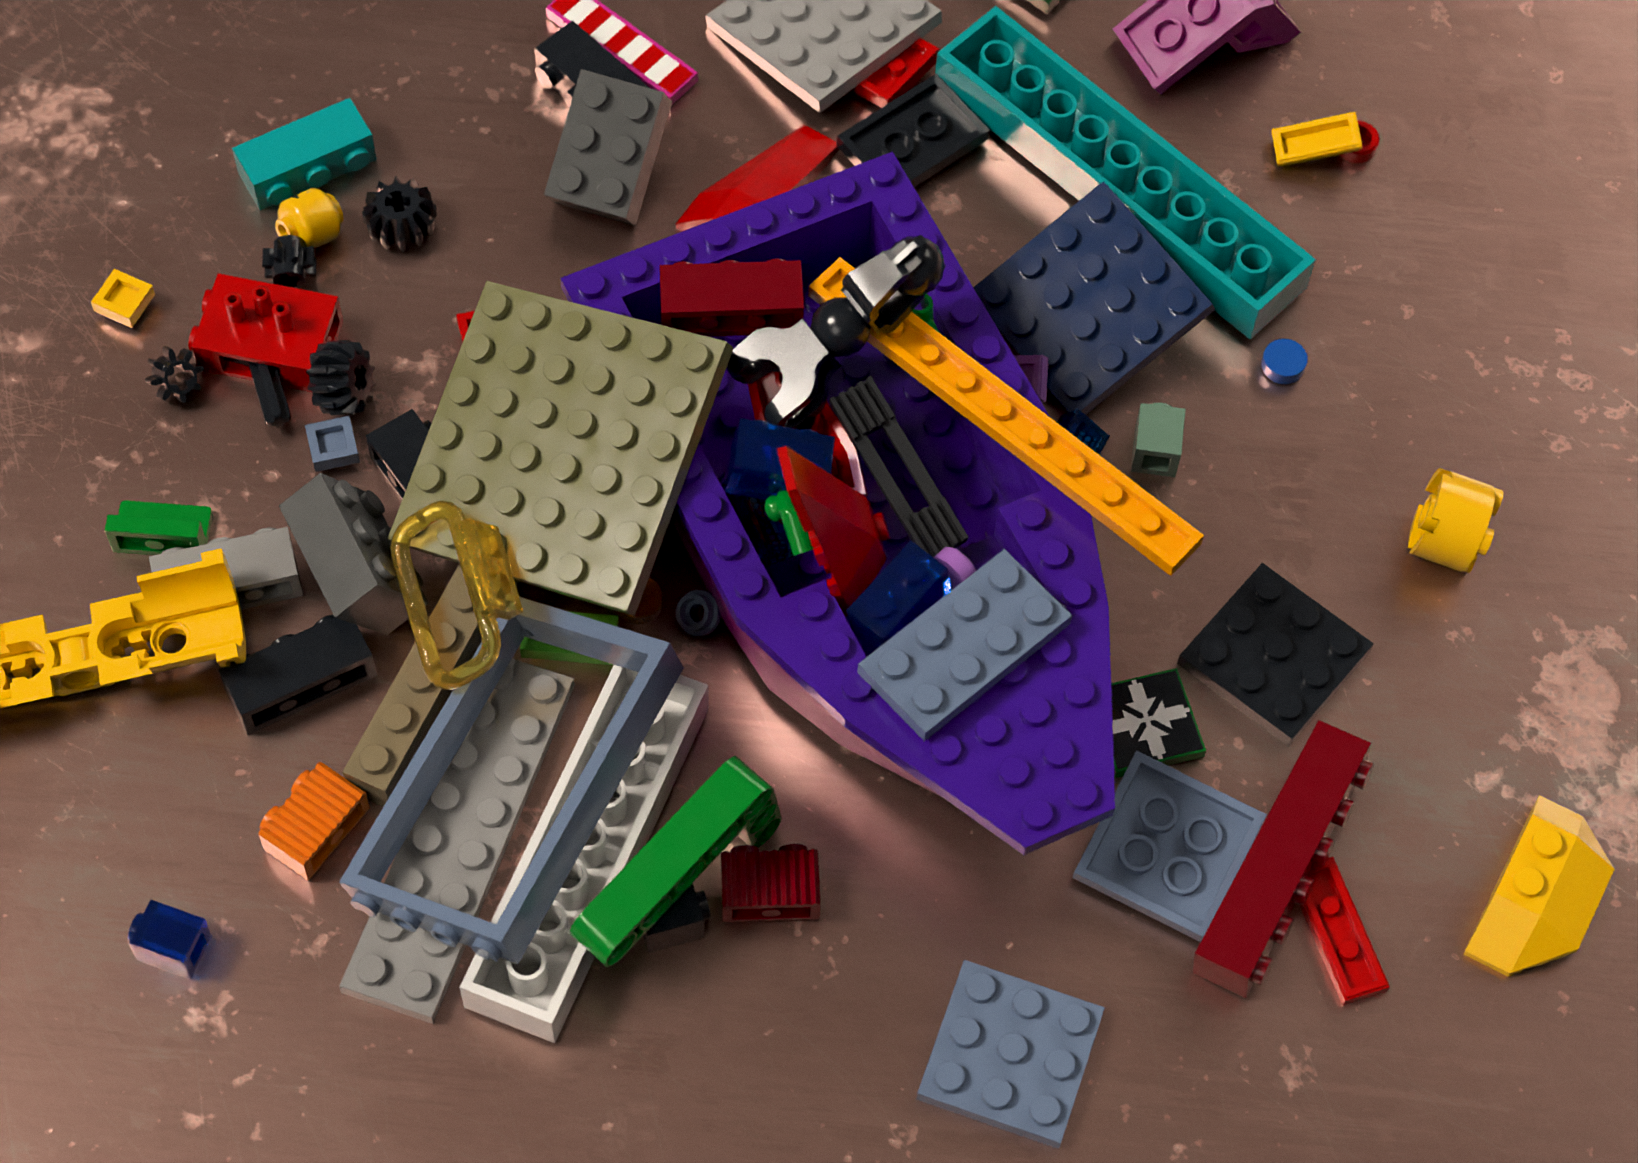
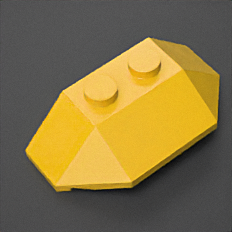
(1542, 893)

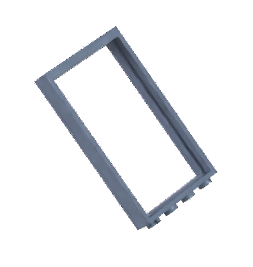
(551, 865)

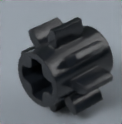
(289, 261)
(164, 367)

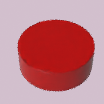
(1370, 142)

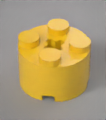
(1454, 521)

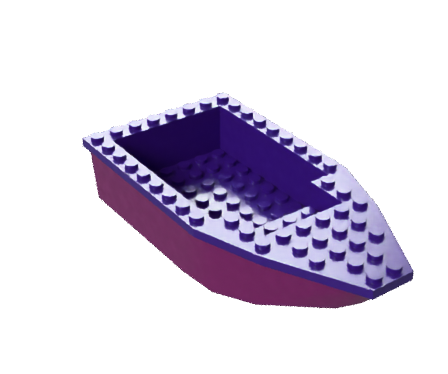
(1038, 744)

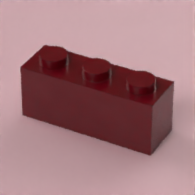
(731, 296)

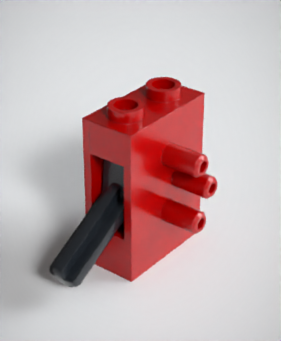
(264, 337)

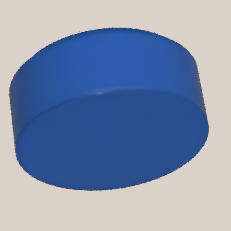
(1284, 361)

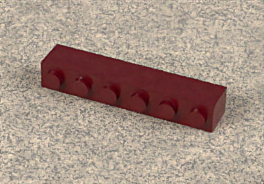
(1281, 858)

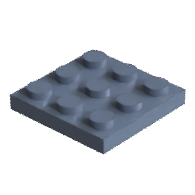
(1169, 846)
(1010, 1054)

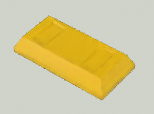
(1316, 139)

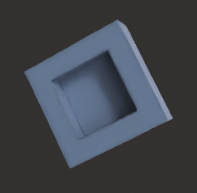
(332, 443)

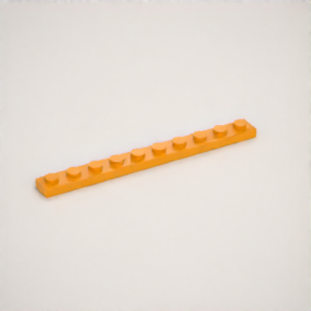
(1029, 434)

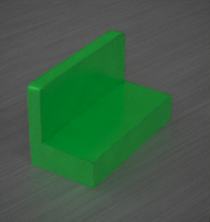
(155, 527)

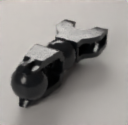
(876, 297)

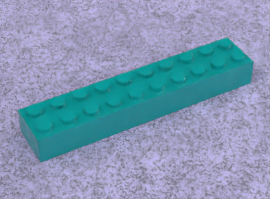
(1090, 138)

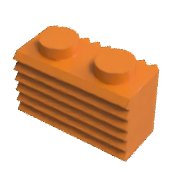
(313, 819)

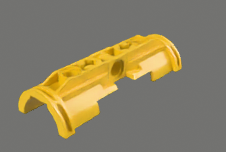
(182, 600)

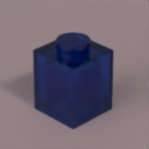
(169, 938)

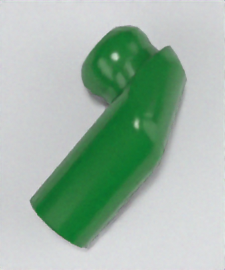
(781, 508)

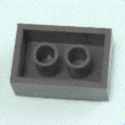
(608, 147)
(348, 551)

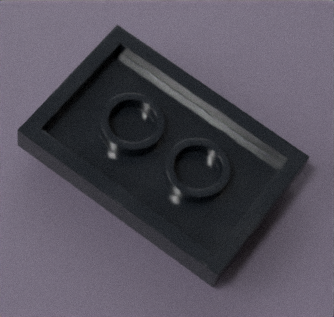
(921, 127)

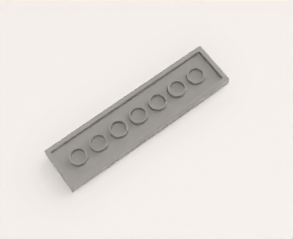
(460, 841)

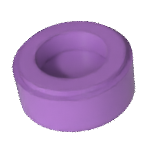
(957, 563)

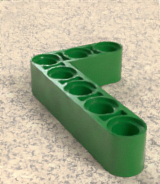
(724, 807)

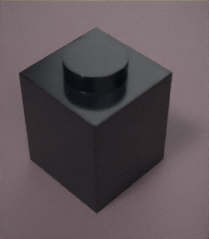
(680, 923)

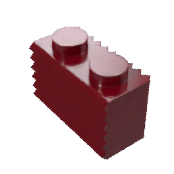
(770, 884)

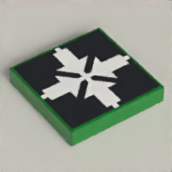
(1155, 719)

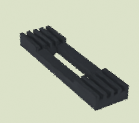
(863, 412)

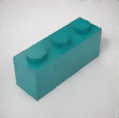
(304, 154)

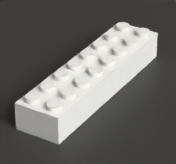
(552, 970)

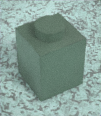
(1158, 439)

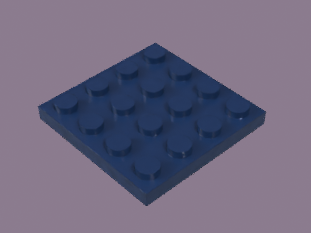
(1092, 299)

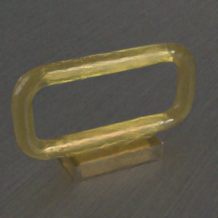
(486, 578)

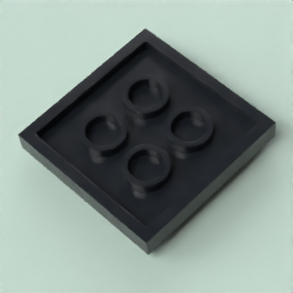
(1275, 654)

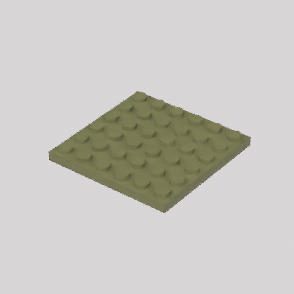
(567, 440)

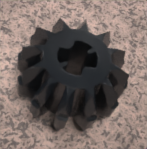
(399, 213)
(340, 377)

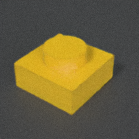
(123, 298)

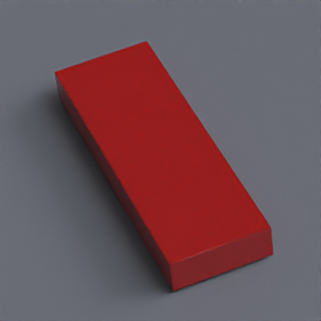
(1342, 936)

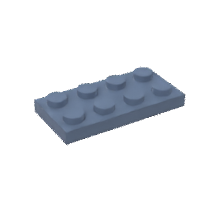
(964, 644)

